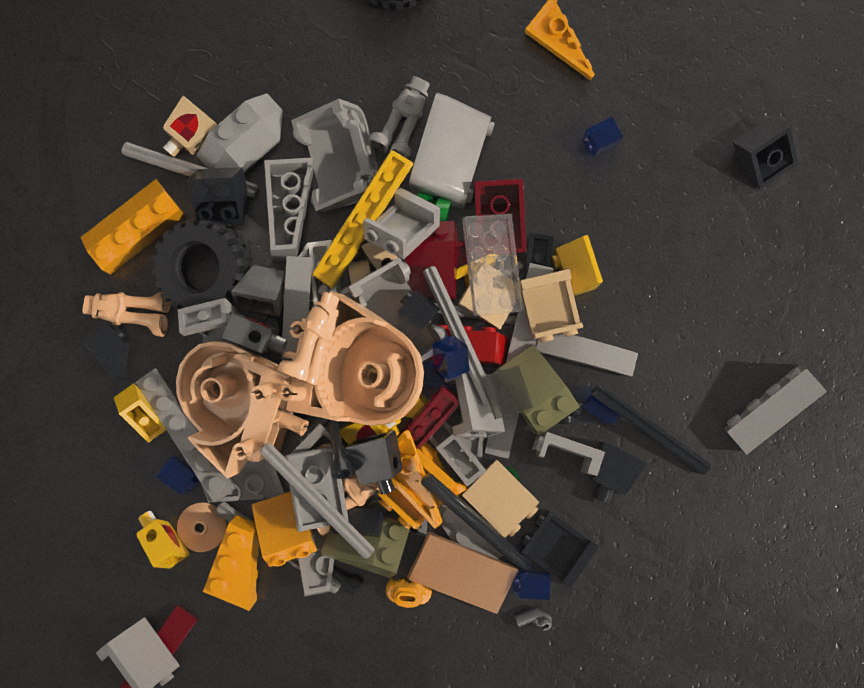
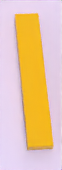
(369, 206)

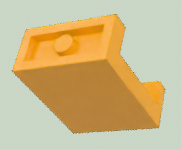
(408, 513)
(278, 531)

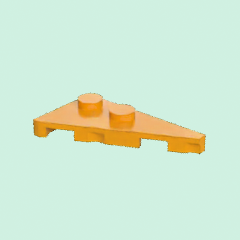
(552, 31)
(409, 481)

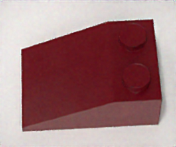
(503, 197)
(436, 250)

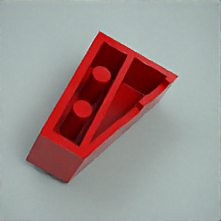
(488, 344)

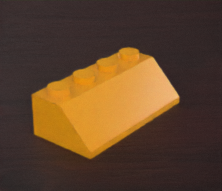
(132, 227)

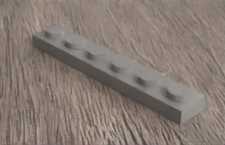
(180, 428)

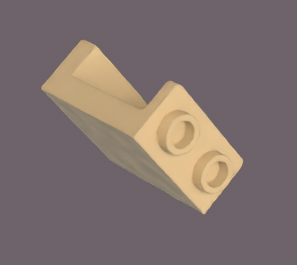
(550, 305)
(501, 499)

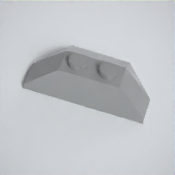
(243, 135)

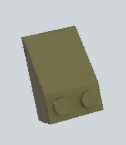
(546, 390)
(386, 554)

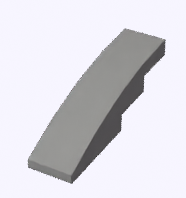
(295, 297)
(590, 353)
(457, 454)

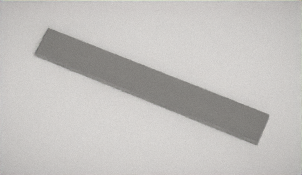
(521, 339)

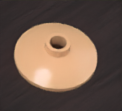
(213, 524)

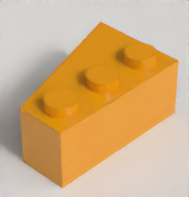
(235, 565)

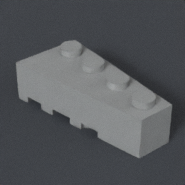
(287, 200)
(774, 408)

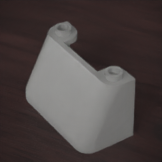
(450, 151)
(340, 153)
(382, 295)

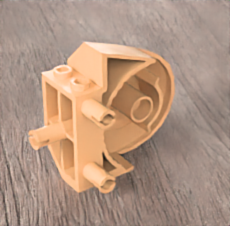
(366, 371)
(234, 404)

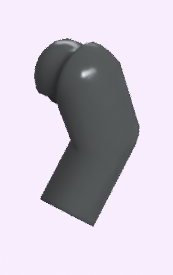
(536, 617)

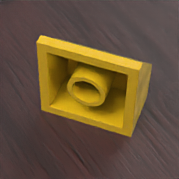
(581, 261)

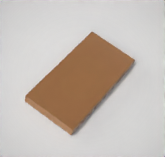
(462, 573)

